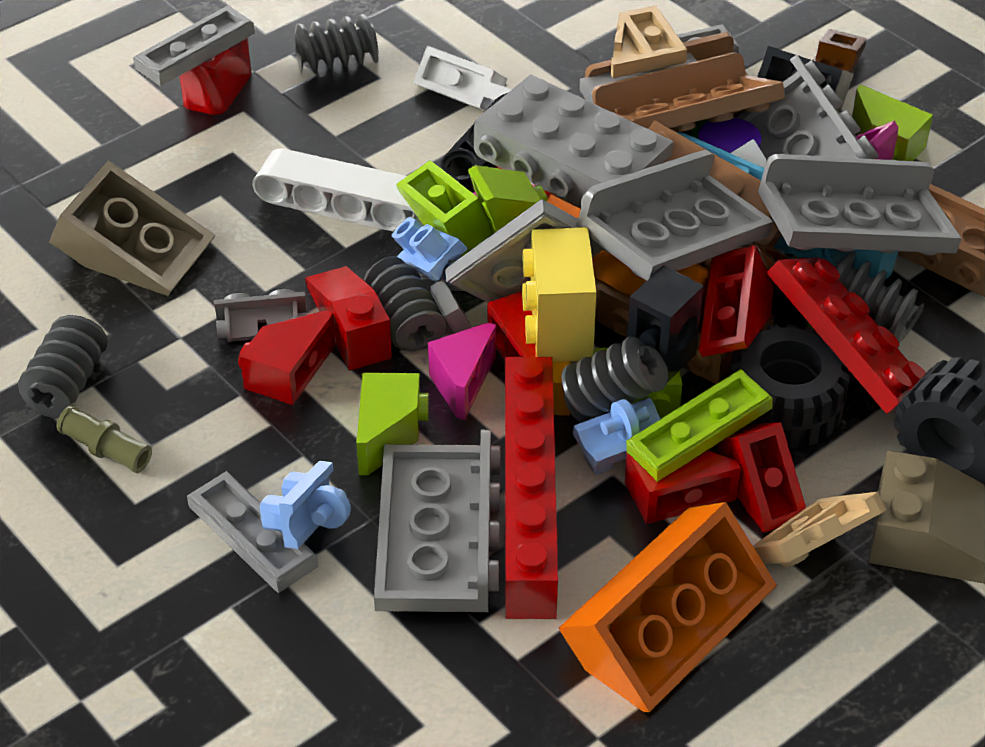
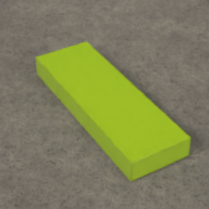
(699, 425)

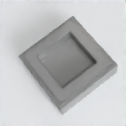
(449, 306)

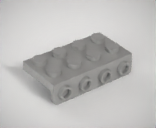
(809, 120)
(563, 140)
(856, 204)
(669, 216)
(438, 528)

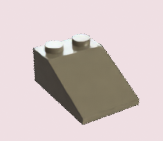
(129, 232)
(930, 519)

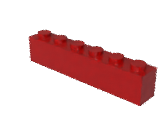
(530, 490)

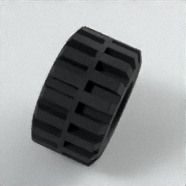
(802, 379)
(947, 416)

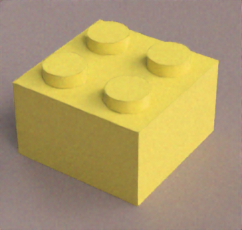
(560, 294)

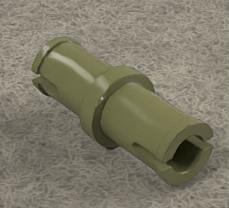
(104, 439)

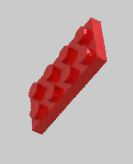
(847, 328)

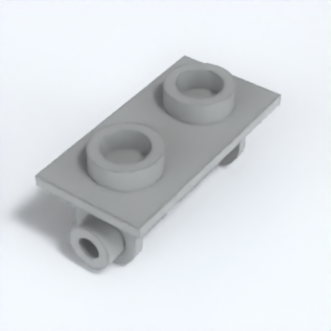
(240, 313)

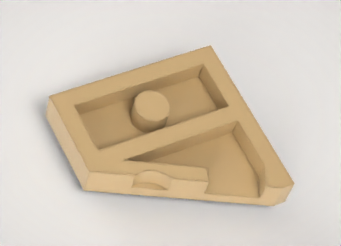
(645, 43)
(816, 526)

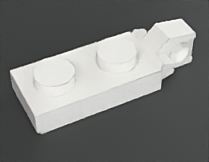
(459, 79)

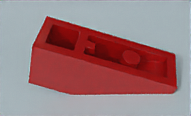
(736, 301)
(359, 317)

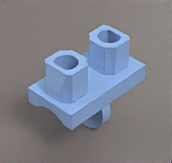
(427, 248)
(605, 436)
(305, 505)

